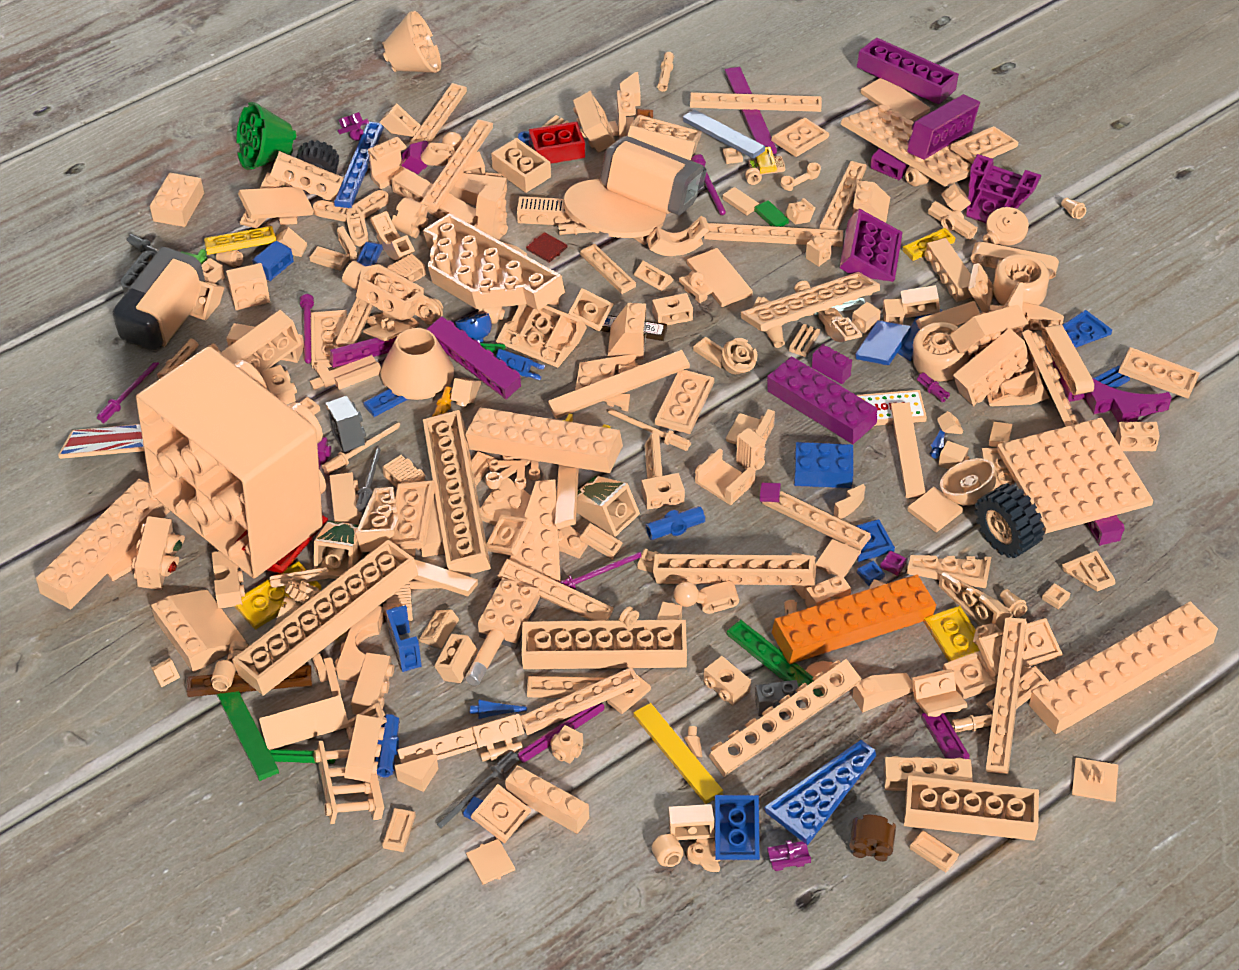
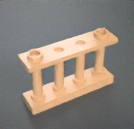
(374, 802)

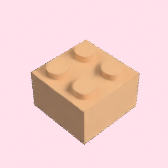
(248, 286)

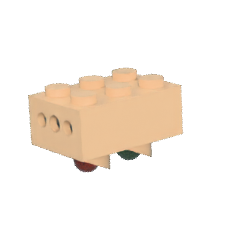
(154, 553)

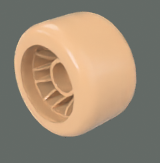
(1021, 269)
(937, 353)

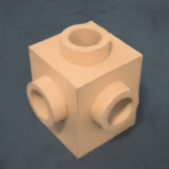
(567, 744)

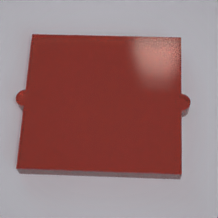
(546, 247)

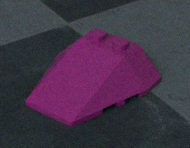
(996, 188)

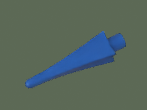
(937, 445)
(488, 709)

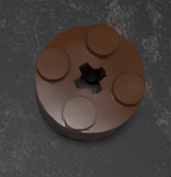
(872, 837)

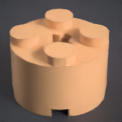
(410, 217)

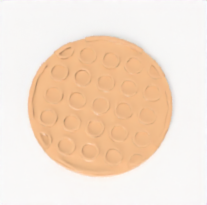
(608, 212)

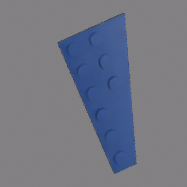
(814, 799)

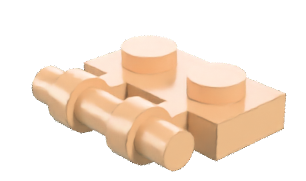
(497, 731)

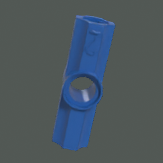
(675, 523)
(388, 746)

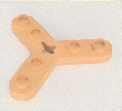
(360, 210)

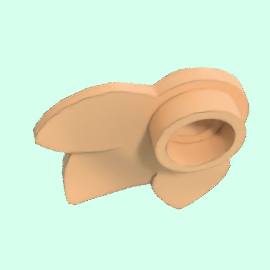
(704, 854)

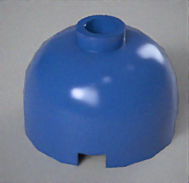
(476, 327)

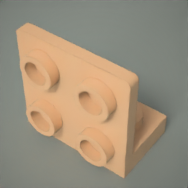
(761, 426)
(937, 693)

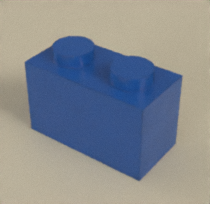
(274, 259)

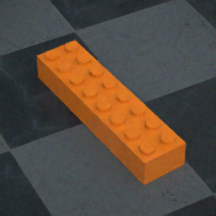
(853, 619)

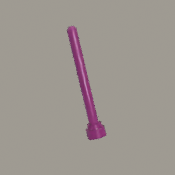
(700, 159)
(307, 303)

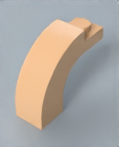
(392, 243)
(678, 243)

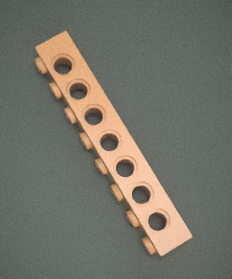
(735, 568)
(727, 763)

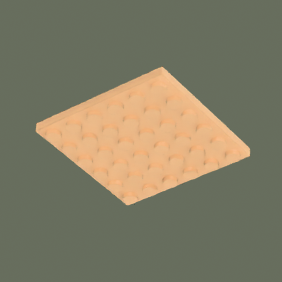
(1074, 474)

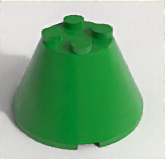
(262, 136)

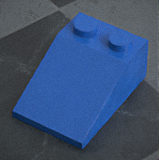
(737, 827)

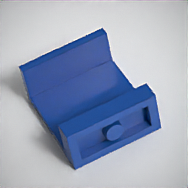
(407, 649)

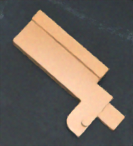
(347, 374)

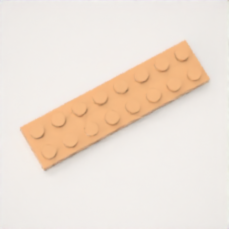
(810, 301)

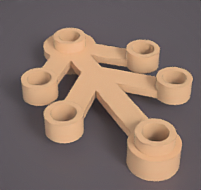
(494, 479)

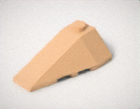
(378, 520)
(975, 603)

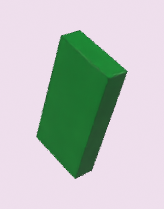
(771, 214)

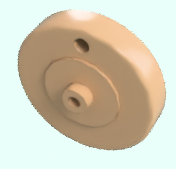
(1008, 224)

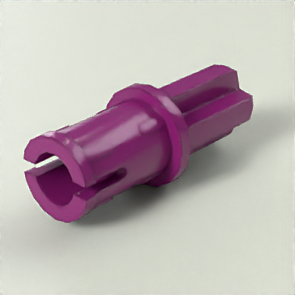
(933, 387)

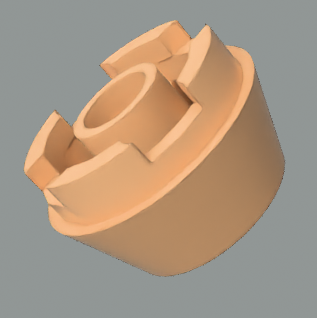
(738, 356)

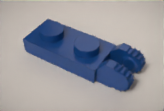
(519, 363)

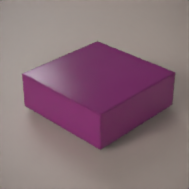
(770, 492)
(893, 563)

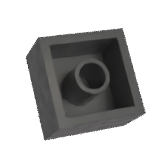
(346, 423)

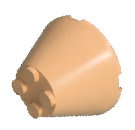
(411, 46)

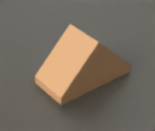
(293, 241)
(417, 772)

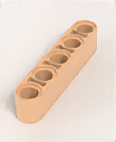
(991, 255)
(1067, 359)

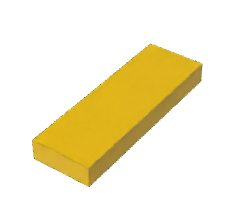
(917, 248)

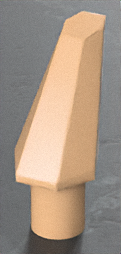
(694, 741)

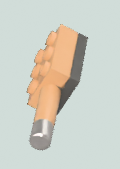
(503, 623)

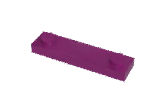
(357, 351)

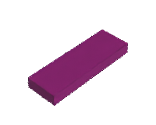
(945, 736)

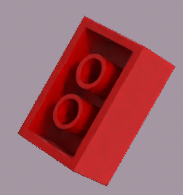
(558, 142)

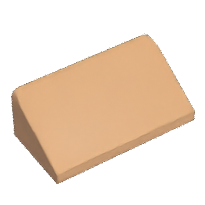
(653, 276)
(439, 628)

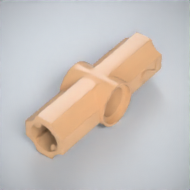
(952, 220)

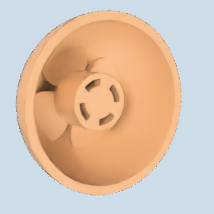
(969, 481)

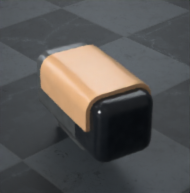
(157, 297)

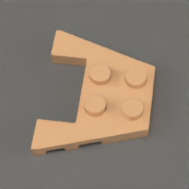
(601, 369)

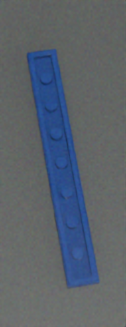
(358, 166)

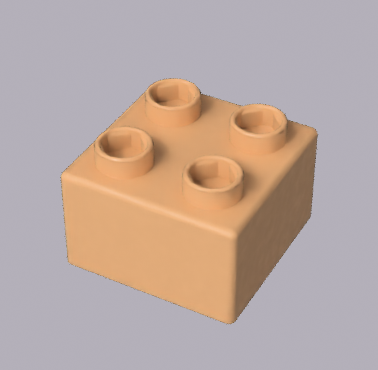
(233, 459)

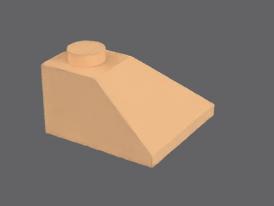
(591, 309)

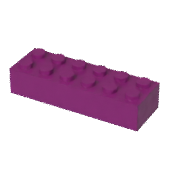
(907, 70)
(943, 126)
(822, 400)

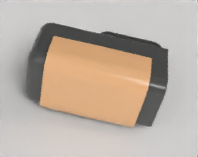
(651, 175)

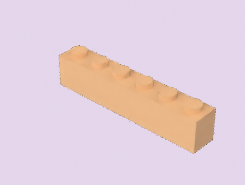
(412, 186)

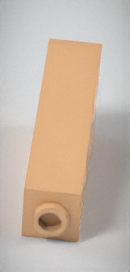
(470, 185)

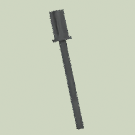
(143, 245)
(365, 492)
(497, 771)

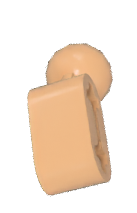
(437, 153)
(712, 598)

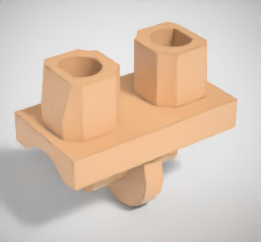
(695, 284)

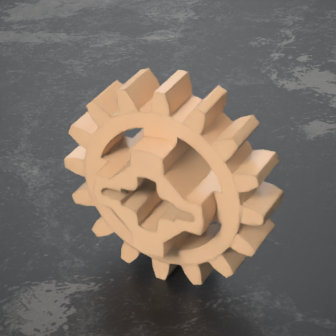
(301, 592)

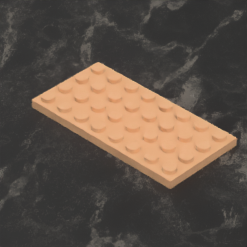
(892, 132)

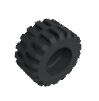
(319, 155)

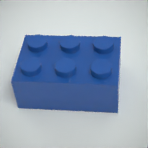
(823, 465)

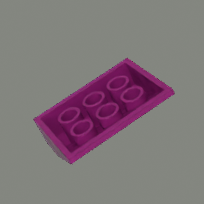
(871, 247)

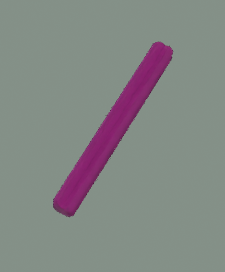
(545, 741)

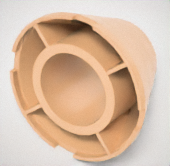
(417, 365)

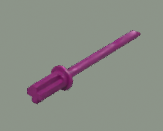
(114, 405)
(572, 582)

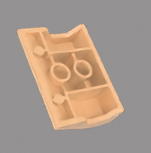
(542, 334)
(1023, 388)

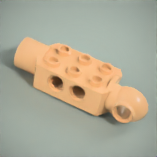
(391, 292)

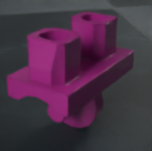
(352, 123)
(788, 855)

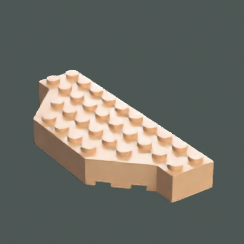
(485, 269)

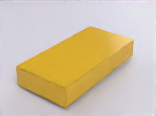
(766, 161)

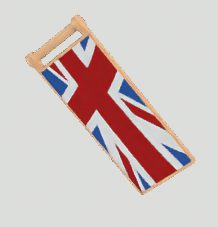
(103, 441)

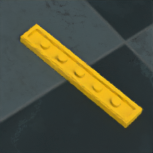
(678, 753)

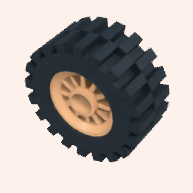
(1009, 520)

